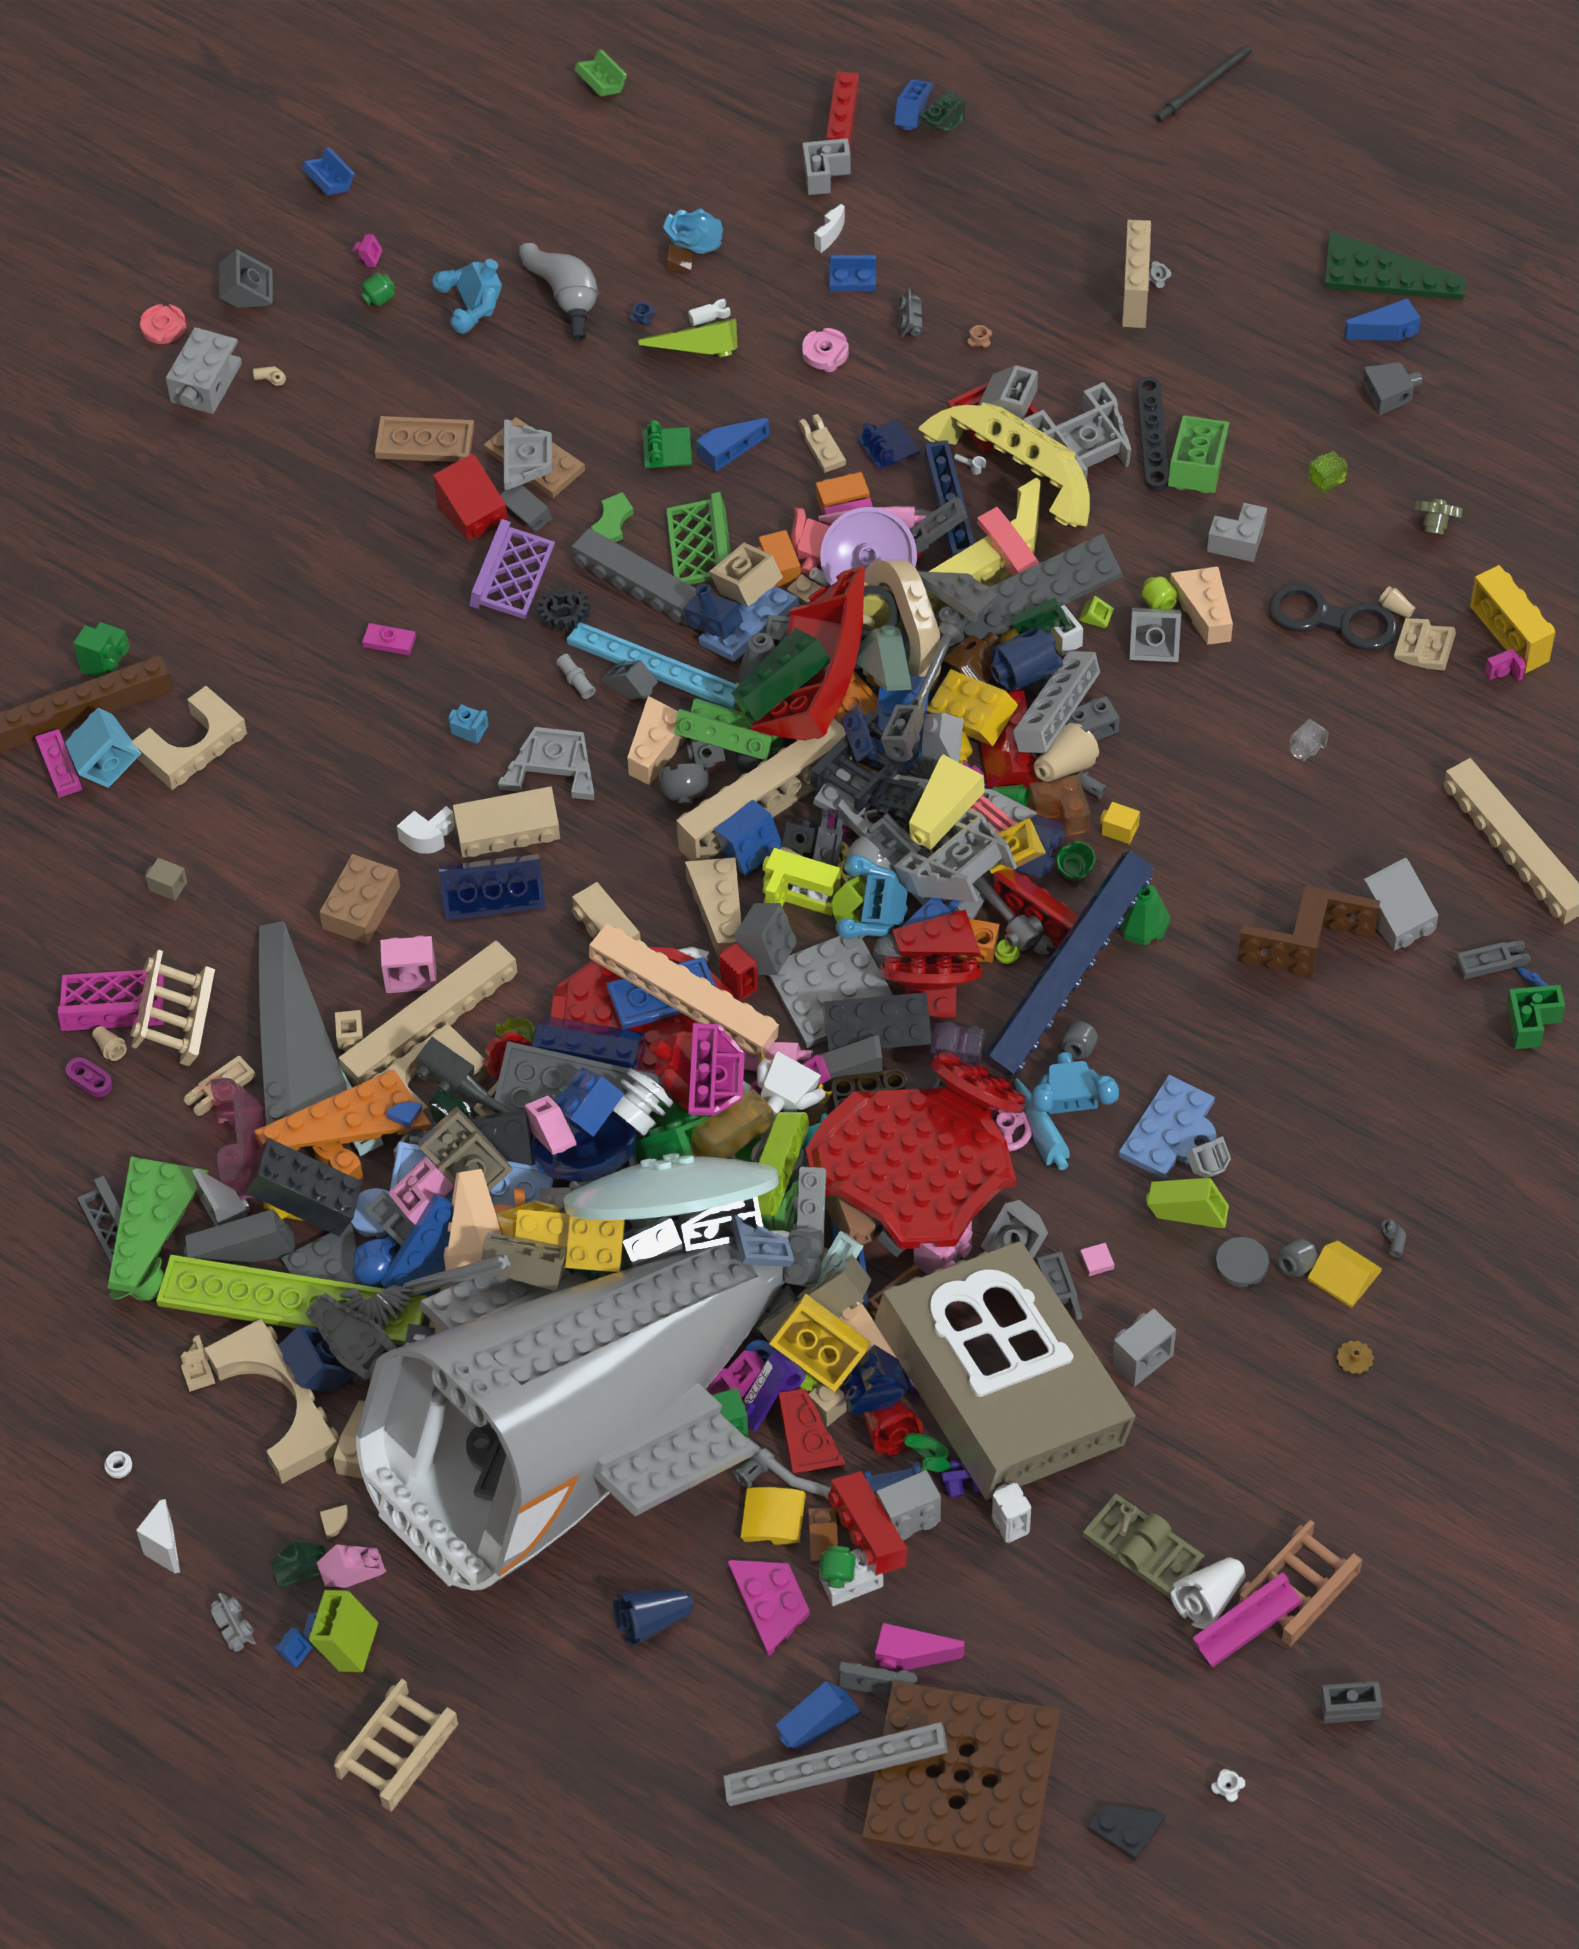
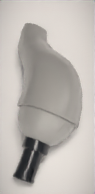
(570, 280)

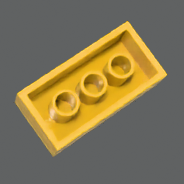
(1512, 617)

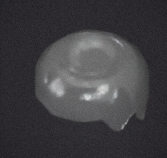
(886, 947)

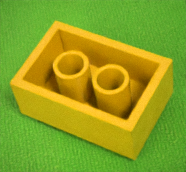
(978, 703)
(820, 1342)

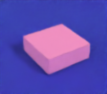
(1097, 1259)

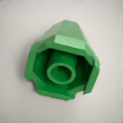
(1146, 919)

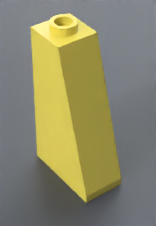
(944, 801)

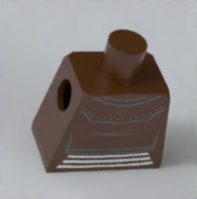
(973, 657)

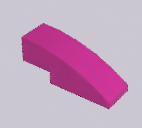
(739, 1375)

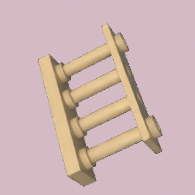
(197, 1004)
(407, 1768)

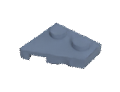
(761, 1246)

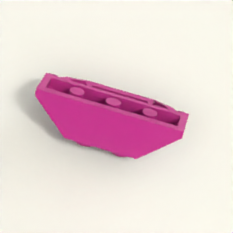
(715, 1070)

